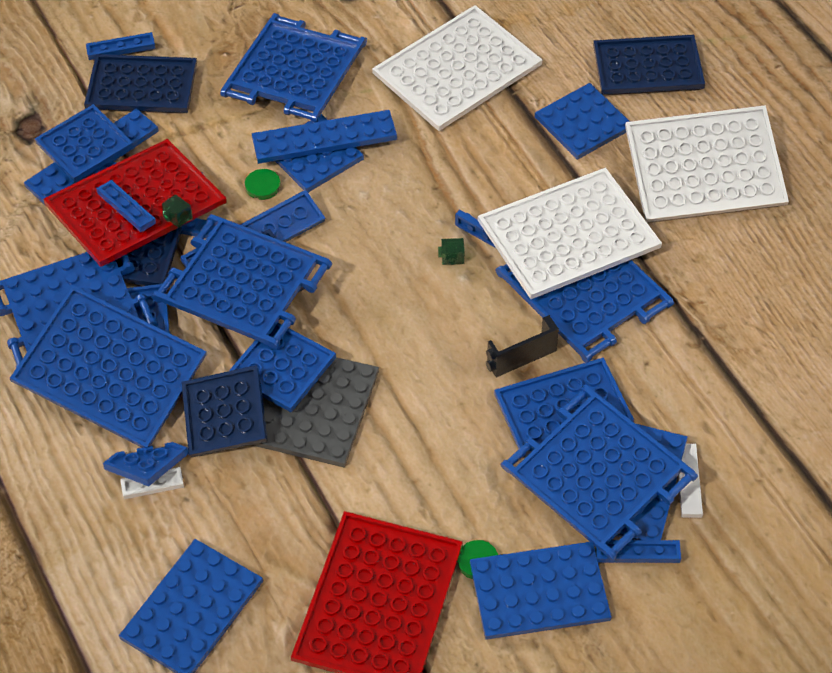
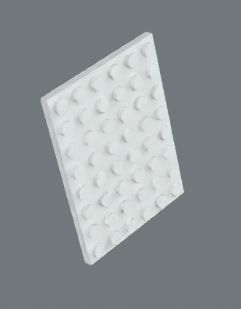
(457, 67)
(706, 163)
(568, 232)

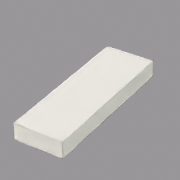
(169, 481)

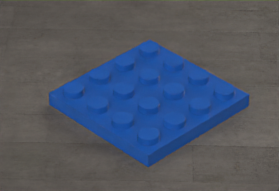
(583, 121)
(84, 143)
(319, 168)
(289, 370)

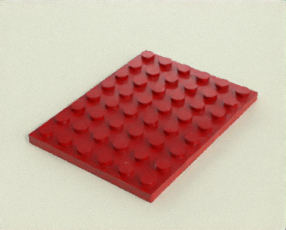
(147, 178)
(377, 598)

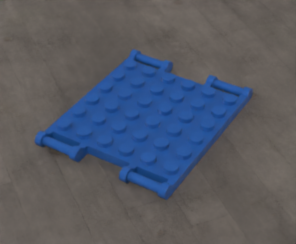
(294, 66)
(242, 280)
(39, 292)
(596, 304)
(598, 471)

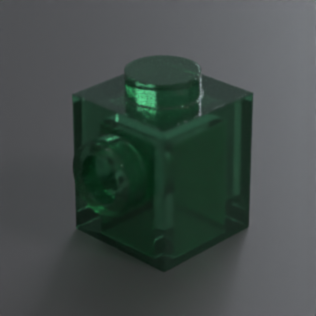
(176, 211)
(452, 251)

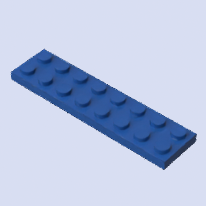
(324, 136)
(53, 178)
(284, 220)

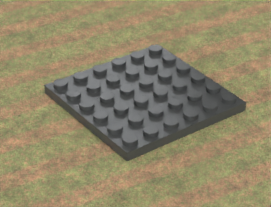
(327, 416)

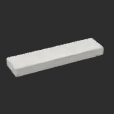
(691, 495)

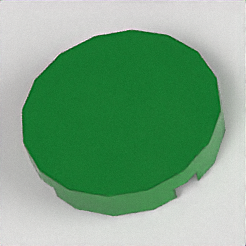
(262, 184)
(473, 550)

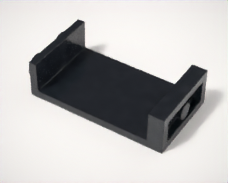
(523, 352)

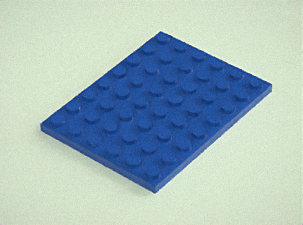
(108, 367)

